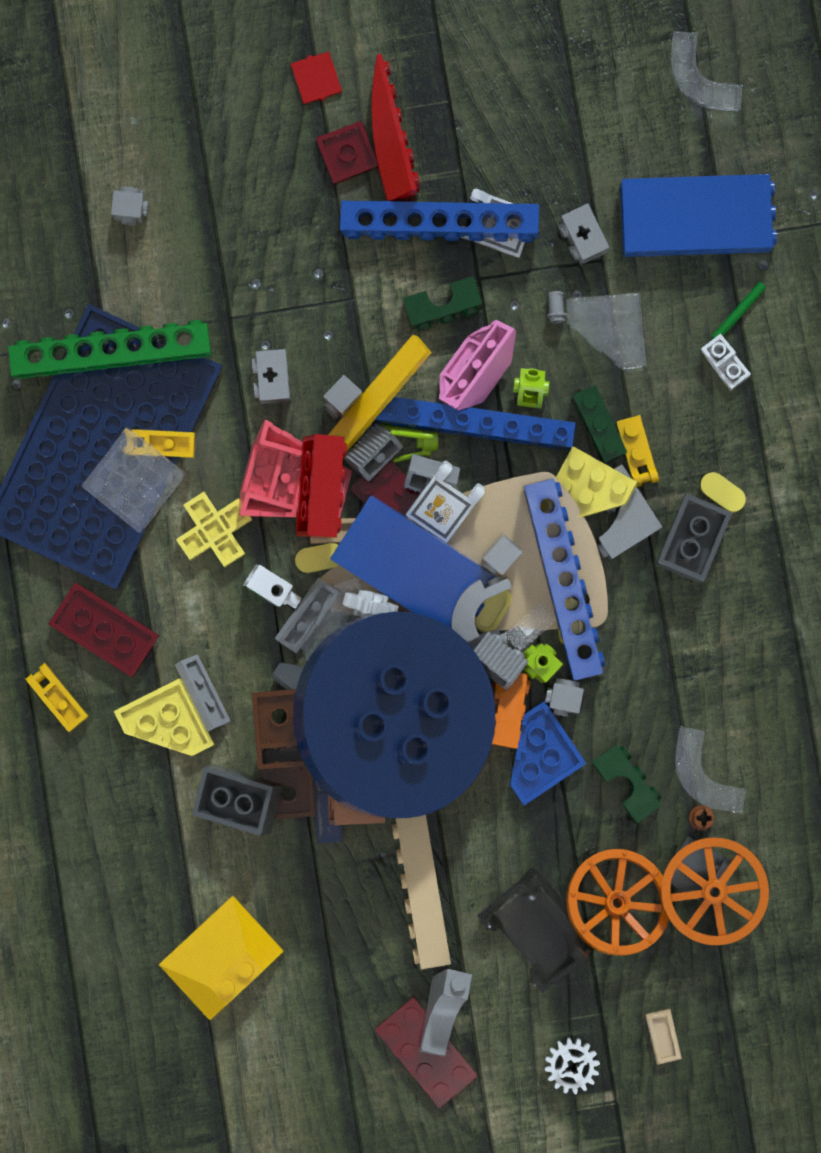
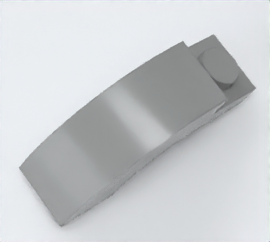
(469, 601)

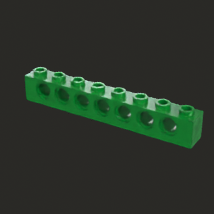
(22, 350)

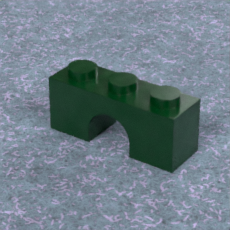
(423, 312)
(599, 424)
(642, 799)

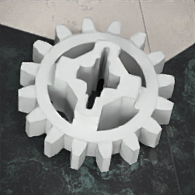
(368, 603)
(582, 1060)

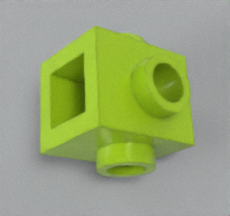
(531, 388)
(549, 662)

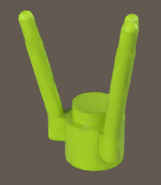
(425, 440)

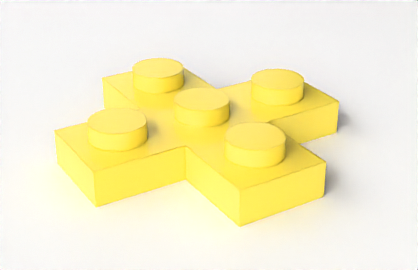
(213, 530)

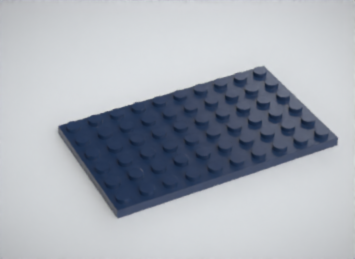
(70, 435)

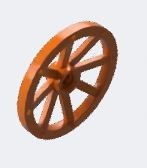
(621, 897)
(687, 929)

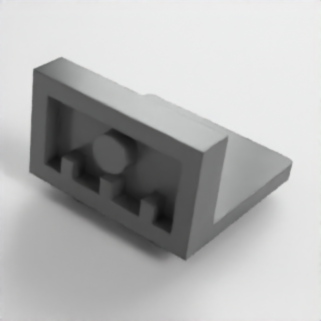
(697, 862)

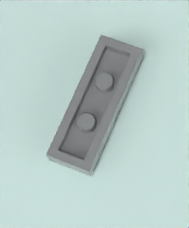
(298, 625)
(202, 692)

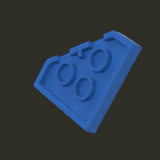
(543, 755)

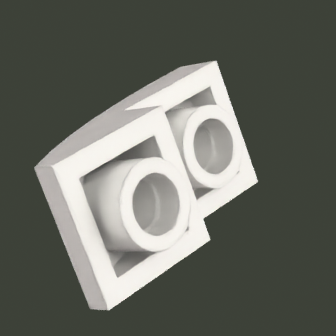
(725, 362)

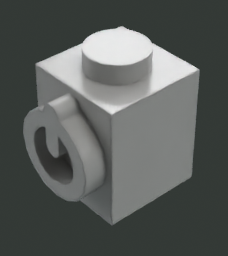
(129, 206)
(564, 697)

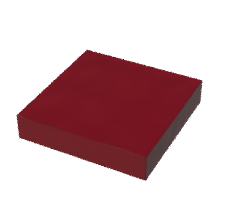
(347, 152)

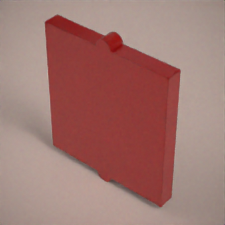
(316, 77)

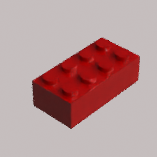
(320, 486)

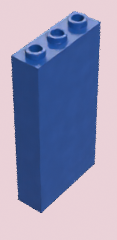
(697, 215)
(407, 562)

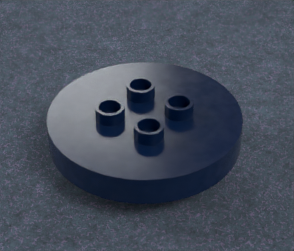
(394, 715)

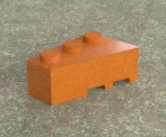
(509, 711)

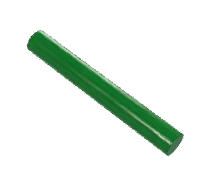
(740, 310)

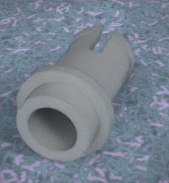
(556, 307)

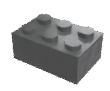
(693, 538)
(237, 800)

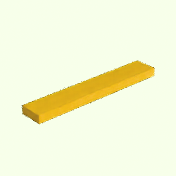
(381, 391)

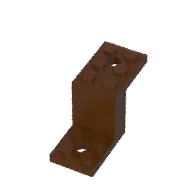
(279, 754)

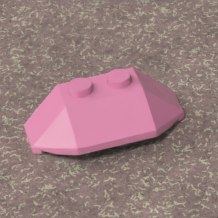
(477, 366)

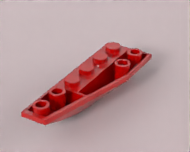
(390, 141)

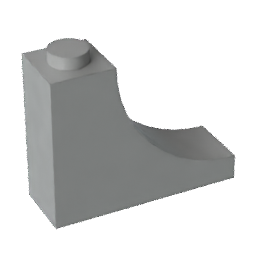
(632, 525)
(446, 996)

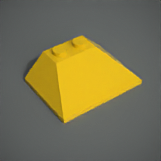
(221, 958)

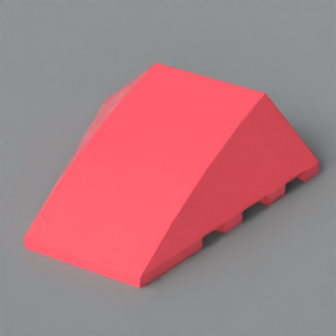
(273, 475)

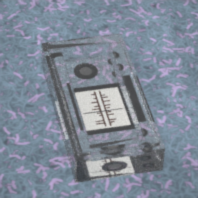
(530, 626)

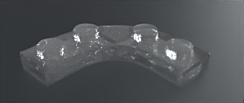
(693, 83)
(695, 781)

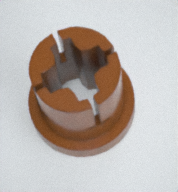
(697, 811)

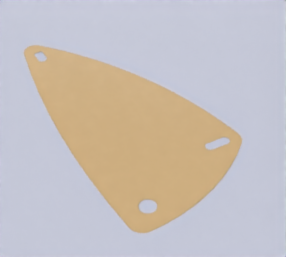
(506, 512)

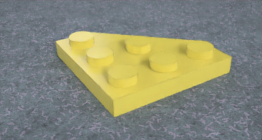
(593, 484)
(166, 719)

